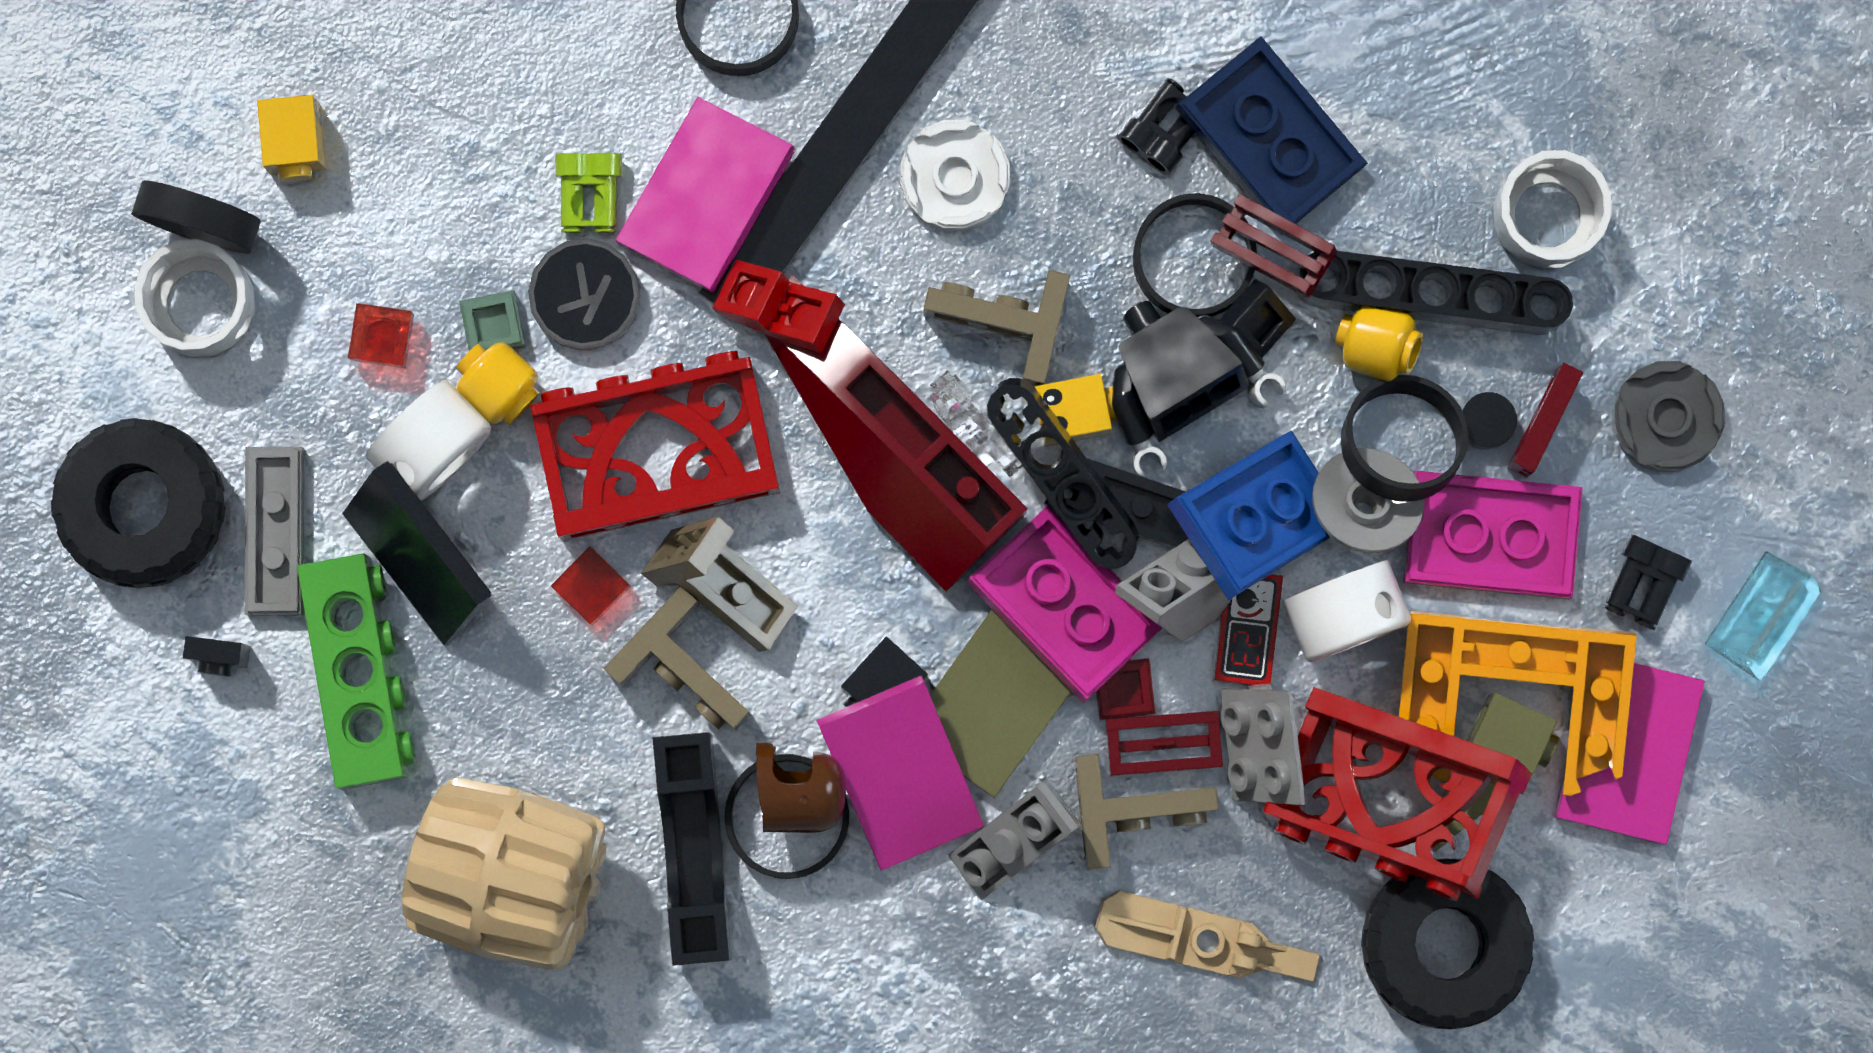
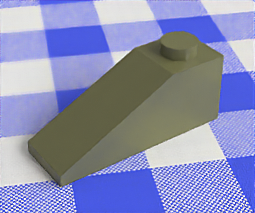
(1511, 731)

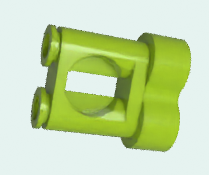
(588, 170)

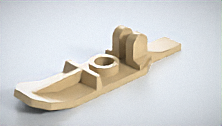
(1172, 933)

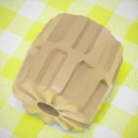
(503, 873)

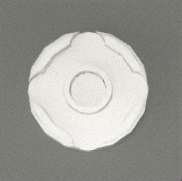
(955, 175)

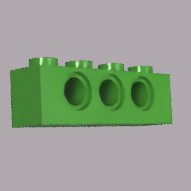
(323, 590)

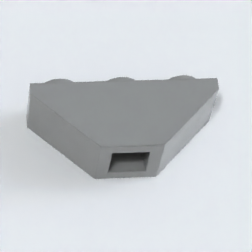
(1176, 592)
(1014, 839)

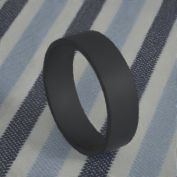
(744, 68)
(1181, 200)
(196, 216)
(1432, 394)
(732, 838)

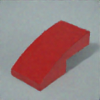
(778, 307)

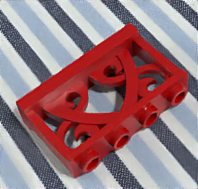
(601, 505)
(1471, 772)

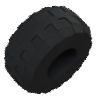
(85, 491)
(1457, 1002)

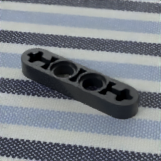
(1069, 469)

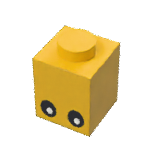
(291, 137)
(1080, 406)

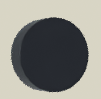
(1489, 420)

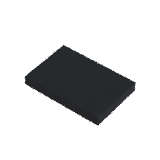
(416, 552)

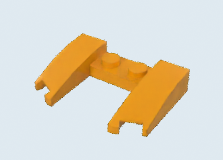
(1589, 659)

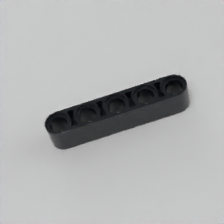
(1460, 285)

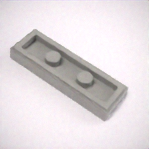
(274, 530)

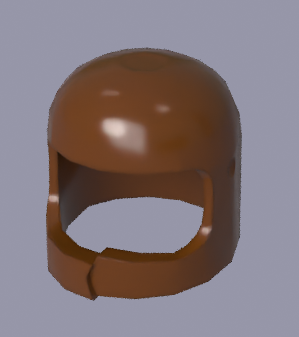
(799, 799)

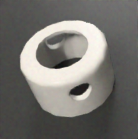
(1580, 180)
(163, 272)
(431, 439)
(1347, 611)

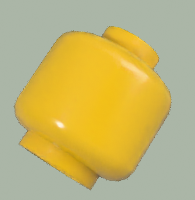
(1379, 342)
(497, 382)

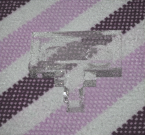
(963, 412)

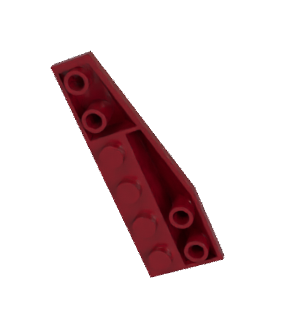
(901, 456)

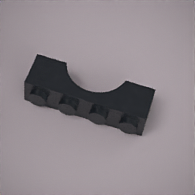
(692, 848)

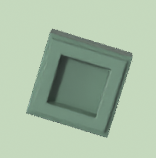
(493, 320)

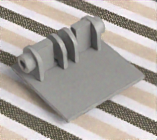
(1262, 745)

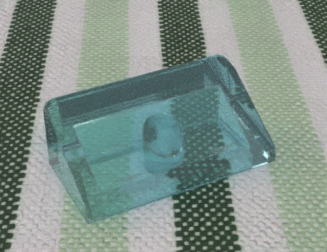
(1764, 615)

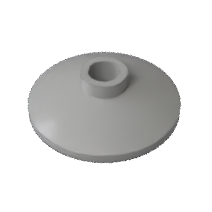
(1338, 492)

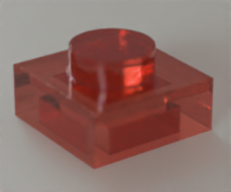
(381, 335)
(590, 586)

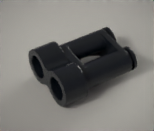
(1149, 140)
(1655, 562)

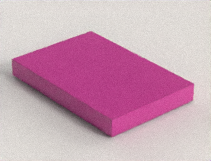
(705, 195)
(1497, 537)
(1063, 605)
(1655, 758)
(900, 772)

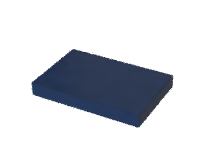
(1271, 133)

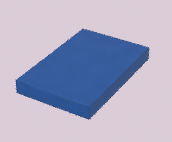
(1253, 515)

